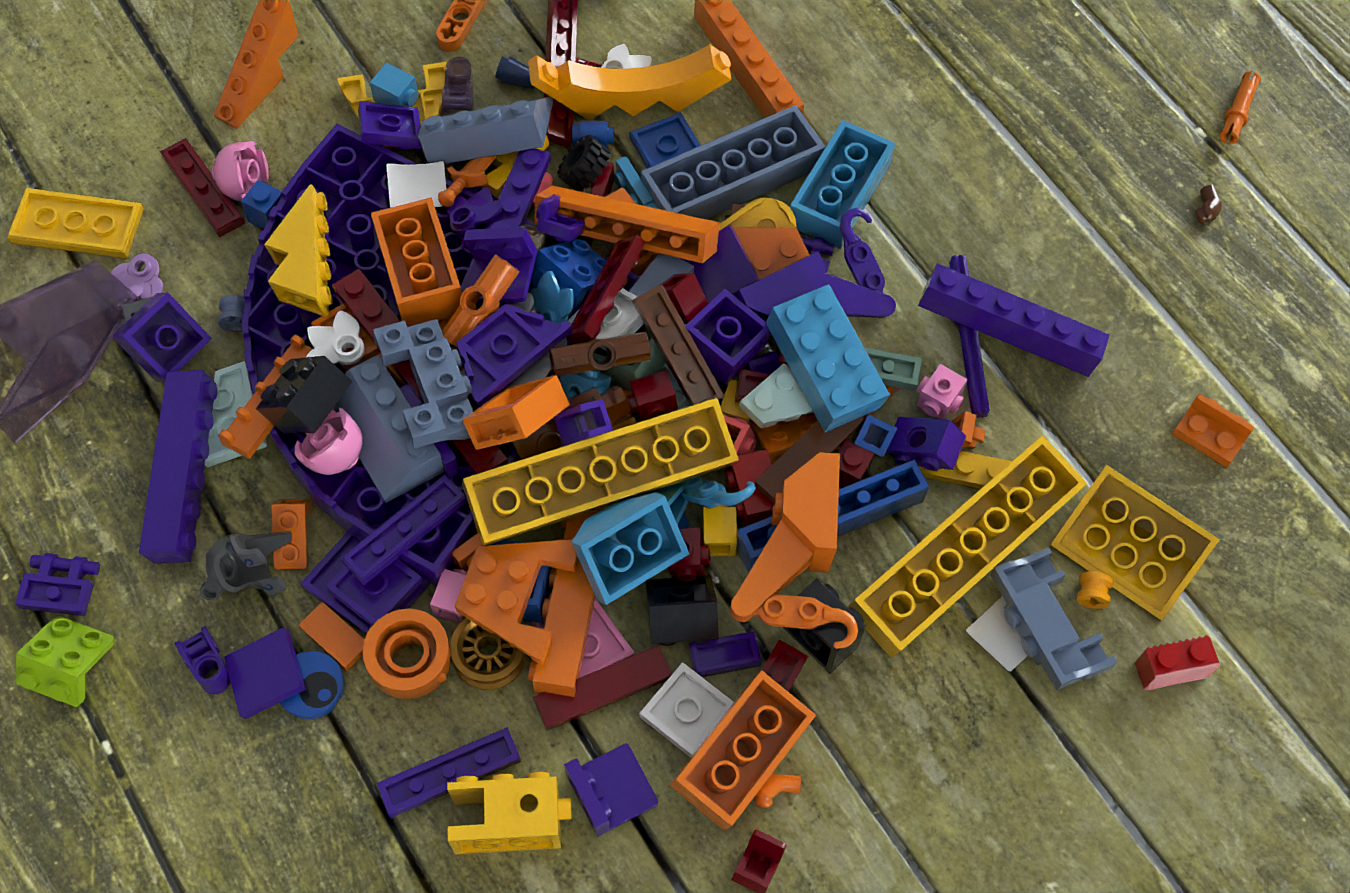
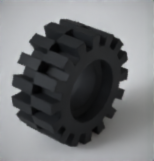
(583, 163)

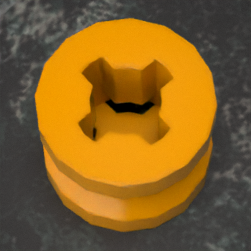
(1094, 590)

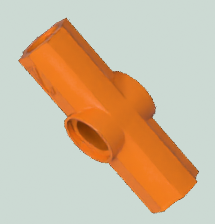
(492, 286)

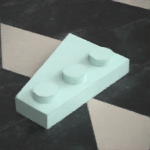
(233, 392)

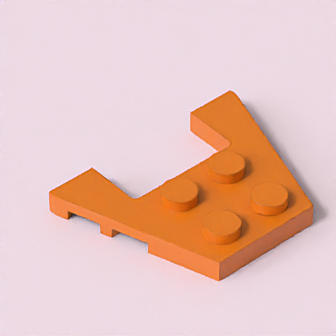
(501, 586)

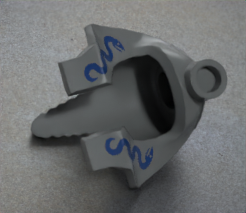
(241, 562)

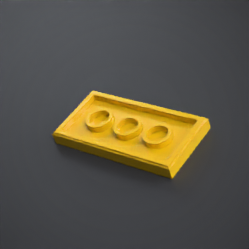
(76, 223)

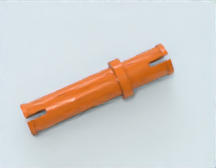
(1237, 115)

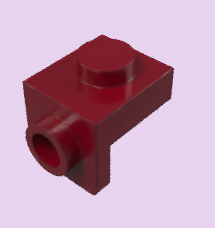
(759, 862)

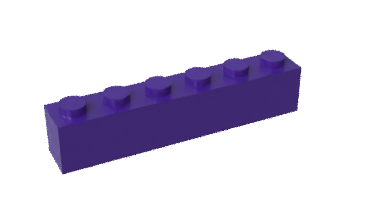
(1014, 320)
(178, 467)

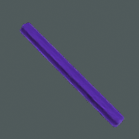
(972, 355)

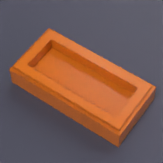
(333, 636)

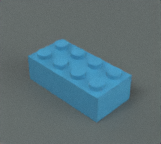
(841, 181)
(827, 358)

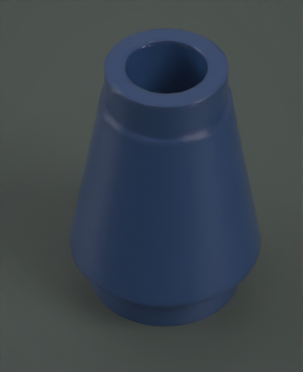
(513, 73)

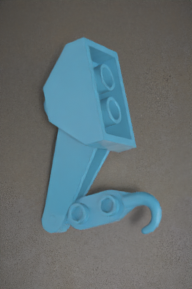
(642, 535)

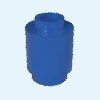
(598, 129)

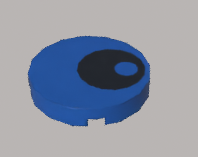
(323, 686)

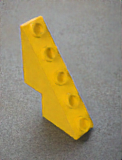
(301, 253)

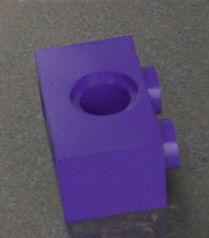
(930, 442)

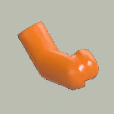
(775, 784)

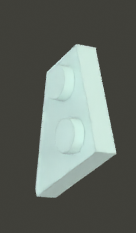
(776, 399)

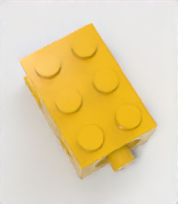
(516, 813)

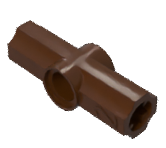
(620, 351)

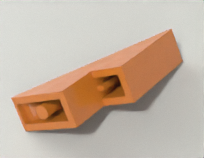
(257, 62)

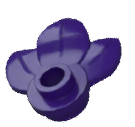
(473, 211)

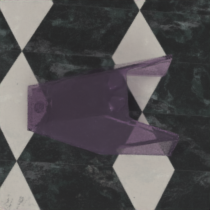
(61, 337)

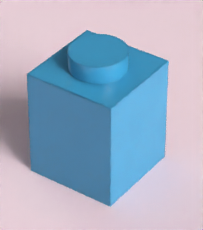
(394, 87)

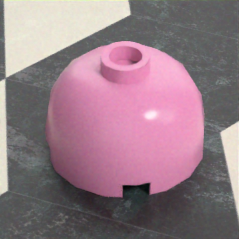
(239, 168)
(332, 446)

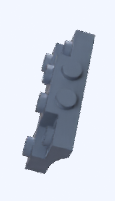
(437, 378)
(1043, 624)

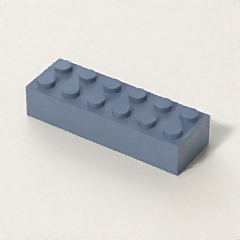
(736, 166)

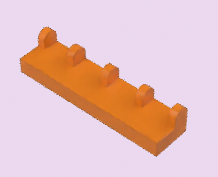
(250, 425)

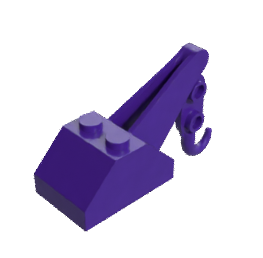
(809, 274)

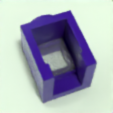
(583, 422)

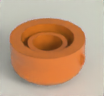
(399, 630)

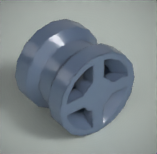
(232, 309)

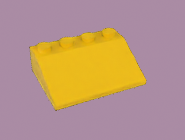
(1135, 541)

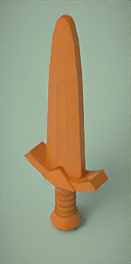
(468, 177)

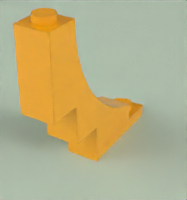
(596, 89)

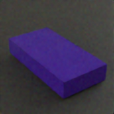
(725, 654)

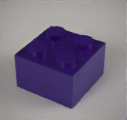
(728, 335)
(161, 336)

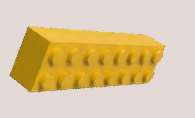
(599, 471)
(967, 546)

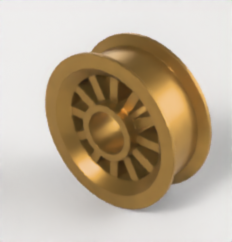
(475, 676)

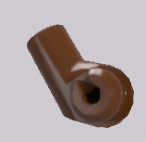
(1212, 205)

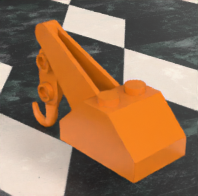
(802, 540)

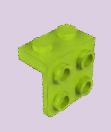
(59, 659)

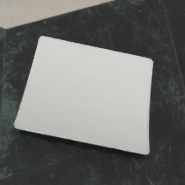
(415, 182)
(998, 636)

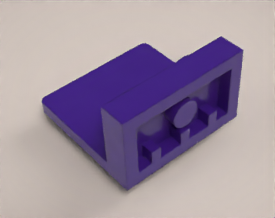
(511, 245)
(611, 788)

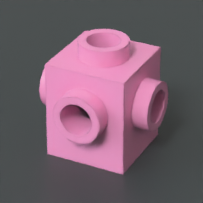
(941, 392)

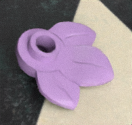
(143, 283)

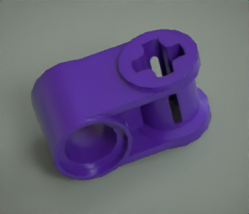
(203, 656)

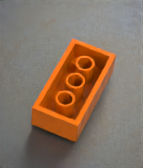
(417, 261)
(742, 750)

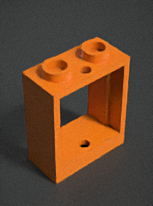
(516, 411)

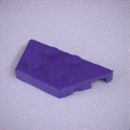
(505, 348)

